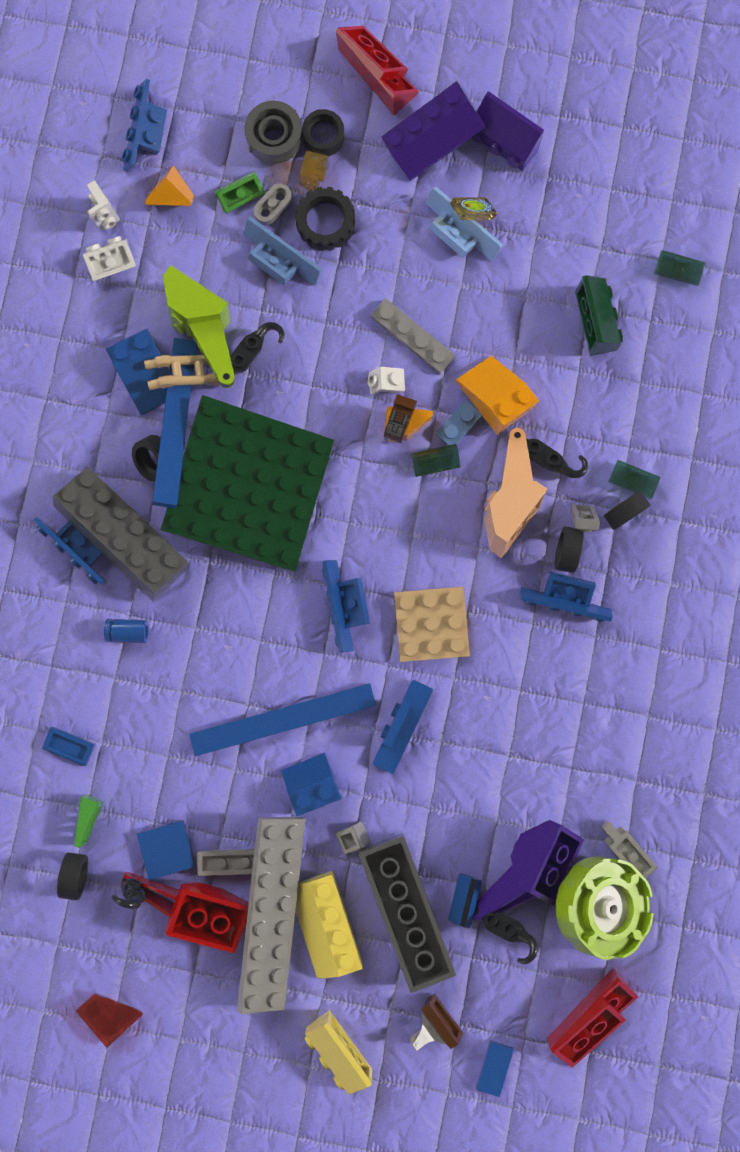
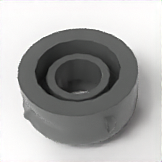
(271, 116)

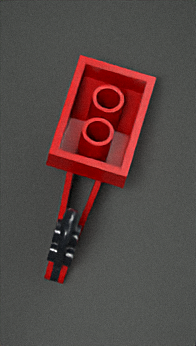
(198, 915)

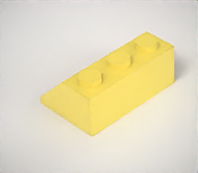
(339, 1054)

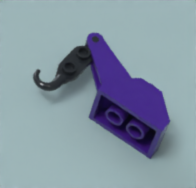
(538, 867)

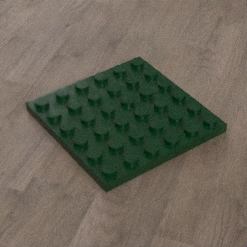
(248, 484)

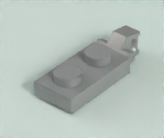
(628, 849)

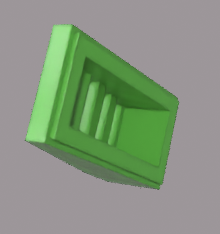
(87, 816)

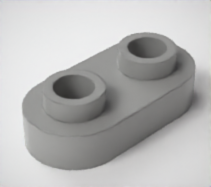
(270, 204)

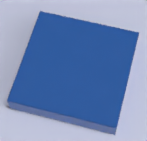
(166, 850)

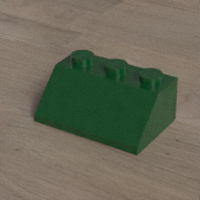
(598, 315)

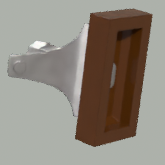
(436, 1026)

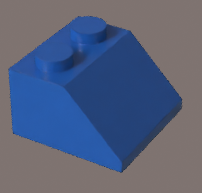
(311, 784)

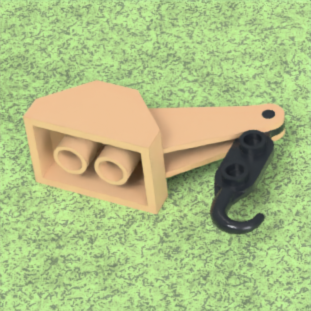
(519, 495)

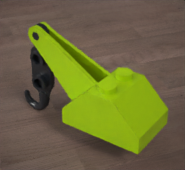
(204, 318)

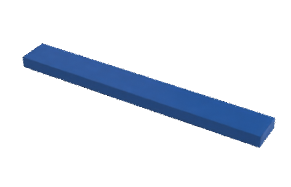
(173, 432)
(282, 719)

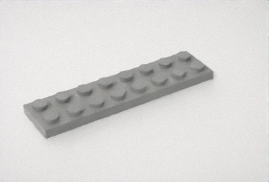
(271, 914)

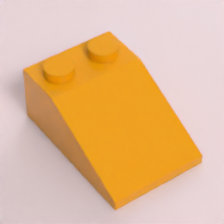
(497, 393)

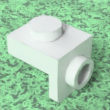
(386, 380)

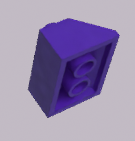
(508, 132)

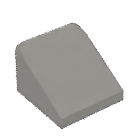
(353, 838)

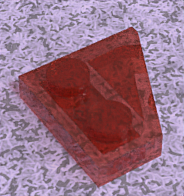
(107, 1017)

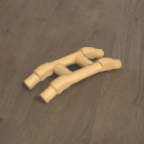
(177, 378)

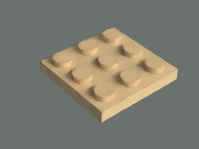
(431, 624)

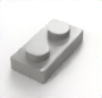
(584, 517)

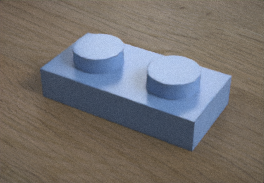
(459, 424)

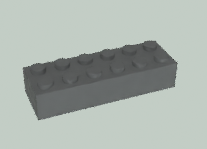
(120, 533)
(407, 913)

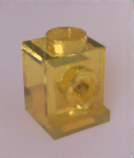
(313, 170)

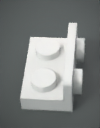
(102, 212)
(109, 258)

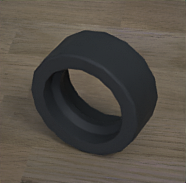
(323, 116)
(142, 458)
(627, 510)
(569, 549)
(72, 876)

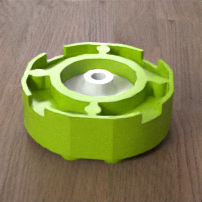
(604, 907)

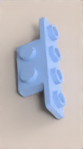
(458, 233)

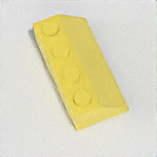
(327, 927)

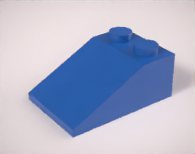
(129, 359)

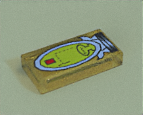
(473, 208)

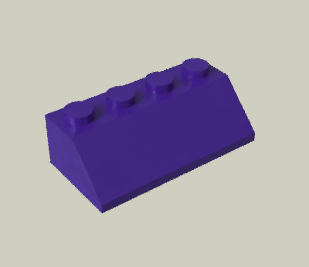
(433, 131)

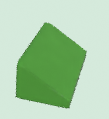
(239, 192)

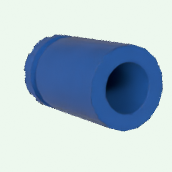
(126, 630)

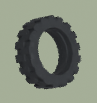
(325, 196)

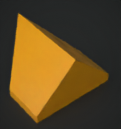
(170, 191)

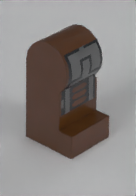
(400, 418)

